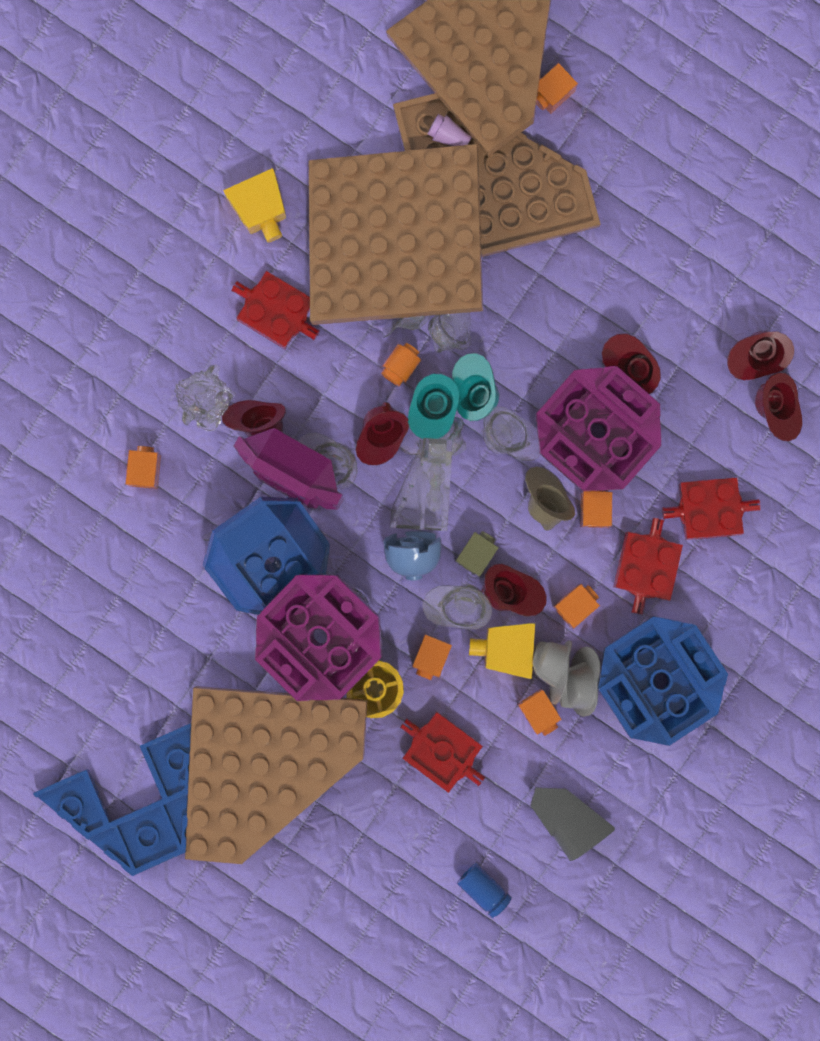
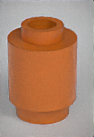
(401, 364)

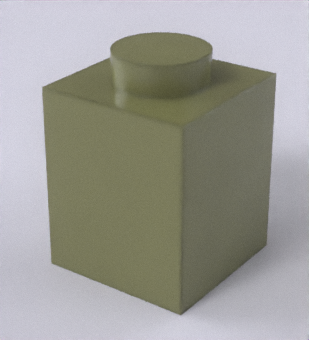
(477, 553)

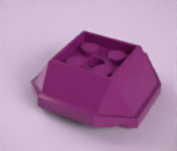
(623, 410)
(291, 468)
(288, 642)

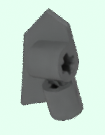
(569, 820)

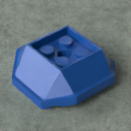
(253, 535)
(692, 685)

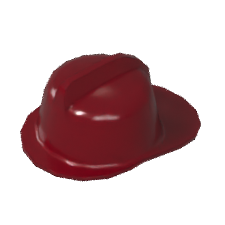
(760, 355)
(633, 359)
(780, 406)
(254, 416)
(381, 434)
(513, 591)

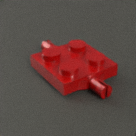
(275, 310)
(711, 508)
(648, 566)
(442, 752)

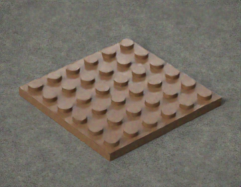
(395, 235)

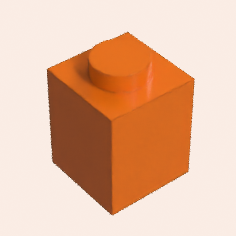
(555, 89)
(143, 468)
(596, 509)
(577, 605)
(431, 657)
(540, 713)

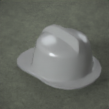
(552, 666)
(582, 682)

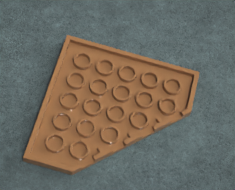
(479, 61)
(523, 186)
(262, 764)

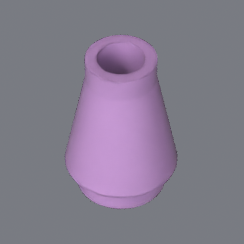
(448, 132)

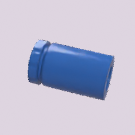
(484, 890)

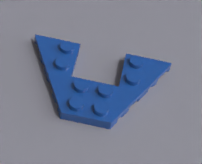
(144, 835)

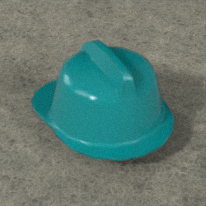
(475, 387)
(433, 406)

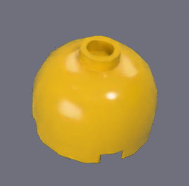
(381, 688)

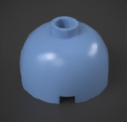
(412, 554)

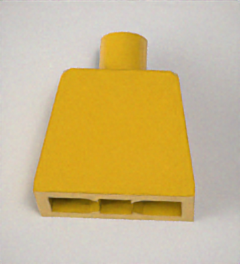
(258, 204)
(507, 649)

